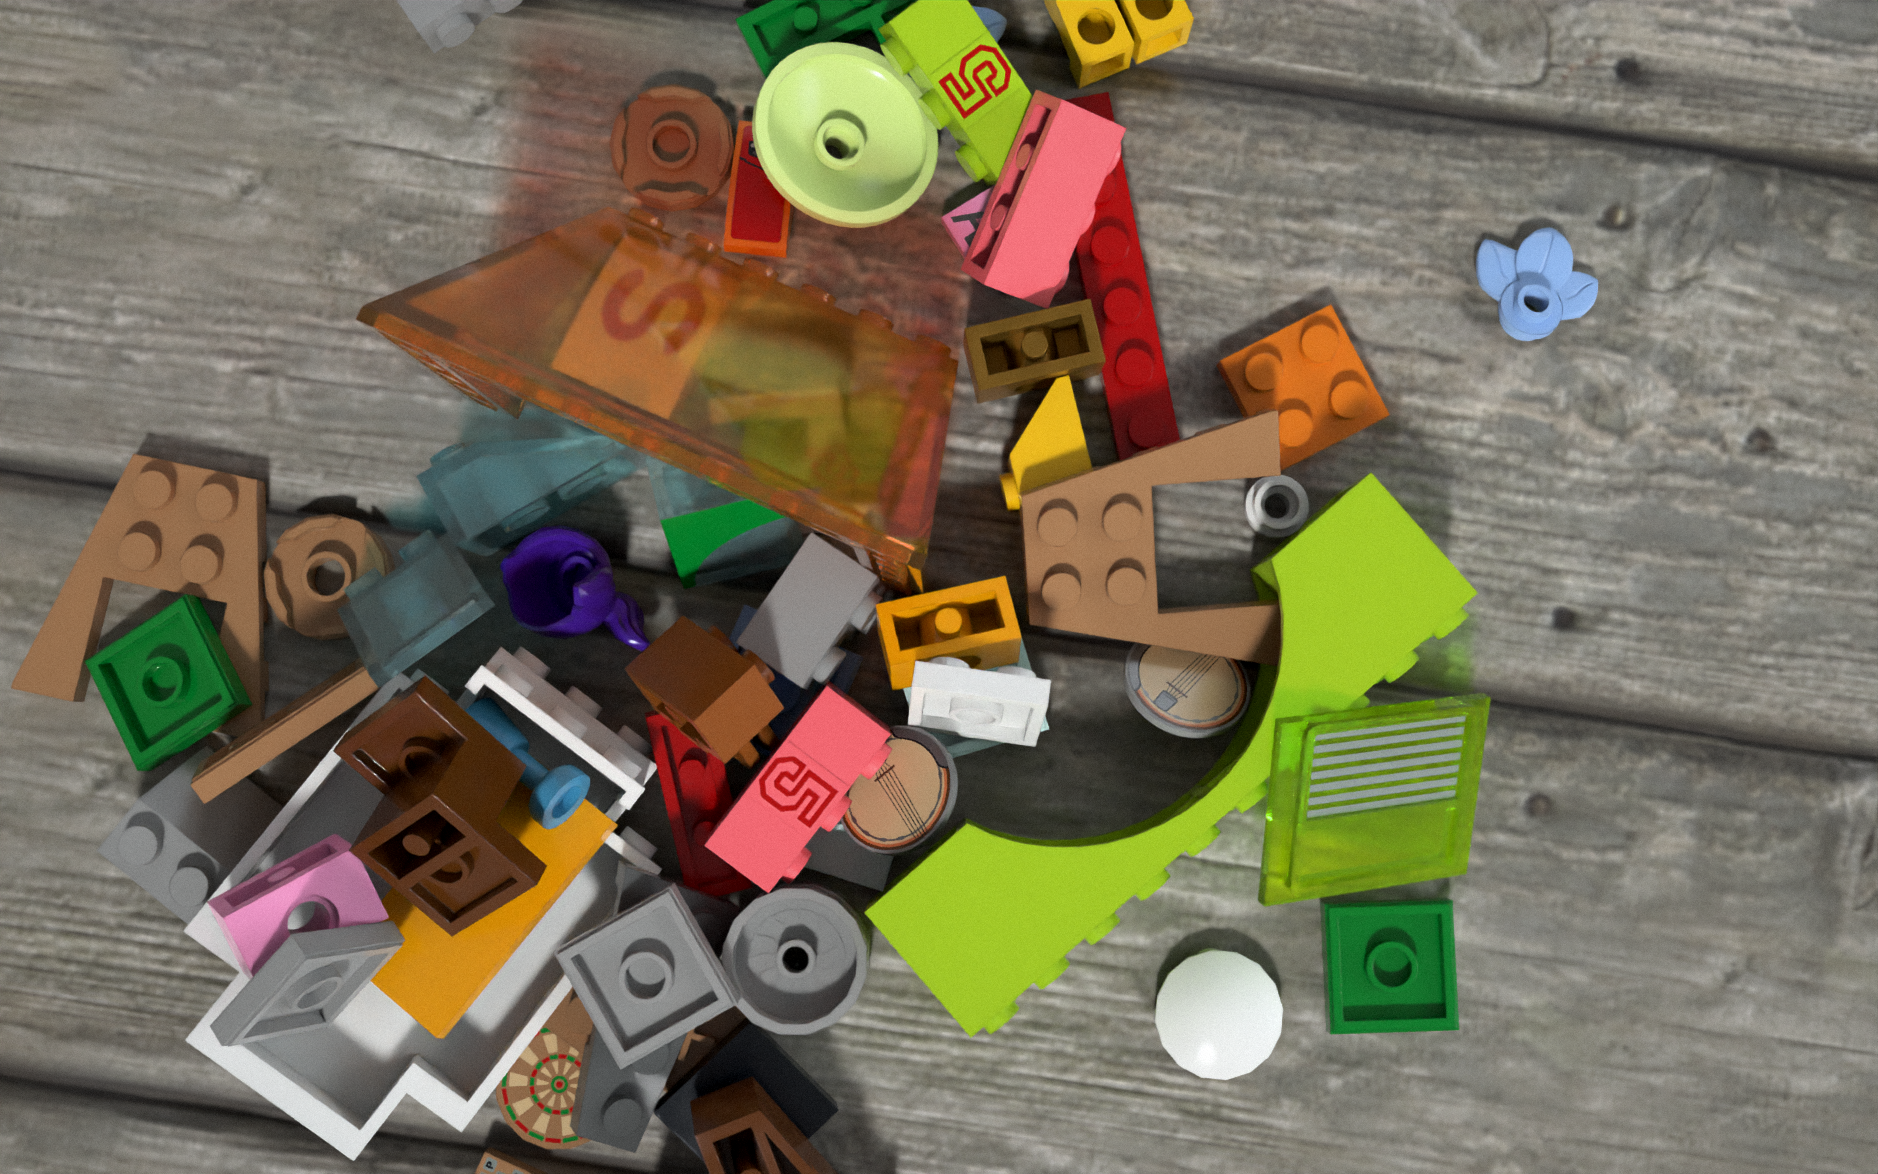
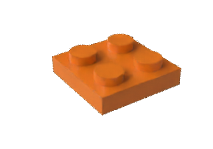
(1312, 382)

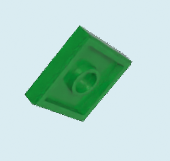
(168, 683)
(1389, 966)

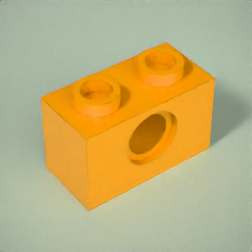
(958, 622)

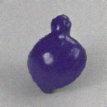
(565, 588)

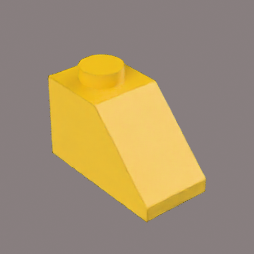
(1049, 446)

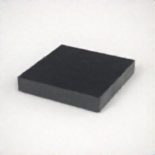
(743, 1054)

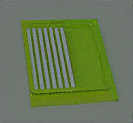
(1371, 797)

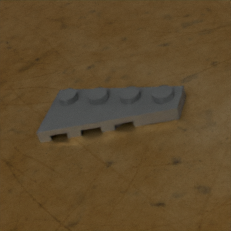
(617, 1103)

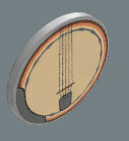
(1186, 690)
(906, 797)

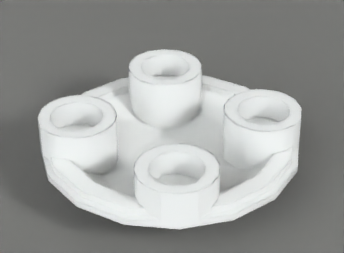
(1218, 1014)

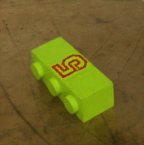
(962, 80)

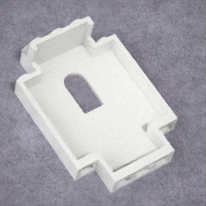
(362, 1065)

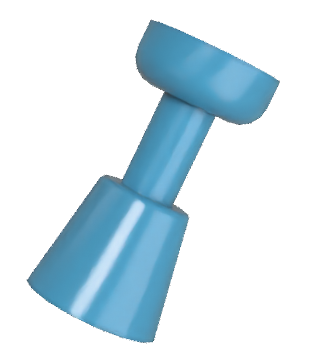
(554, 792)

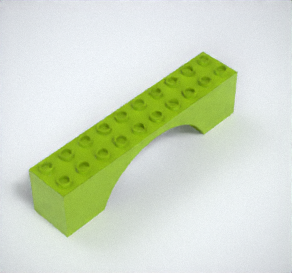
(1003, 910)

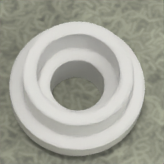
(1294, 498)

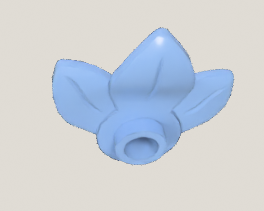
(1538, 276)

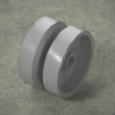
(790, 997)

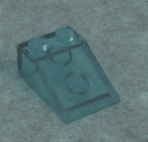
(512, 487)
(414, 605)

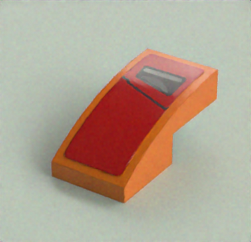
(756, 212)

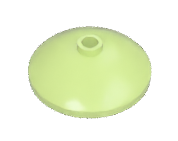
(864, 109)

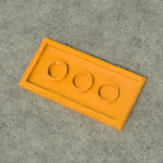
(443, 974)

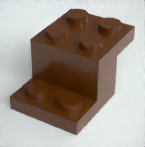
(439, 807)

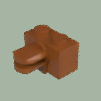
(709, 691)

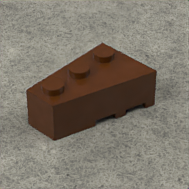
(750, 1134)

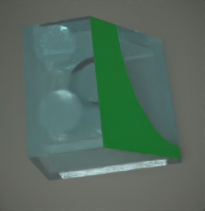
(716, 531)

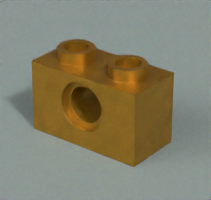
(1033, 350)

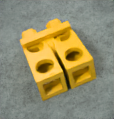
(1107, 33)

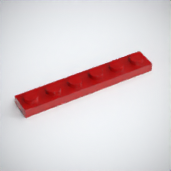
(1117, 284)

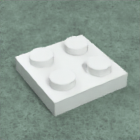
(978, 703)

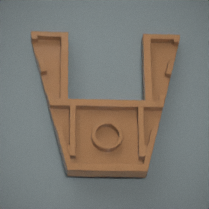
(174, 533)
(1094, 547)

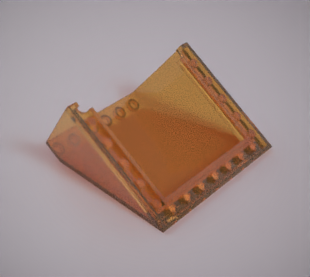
(703, 373)

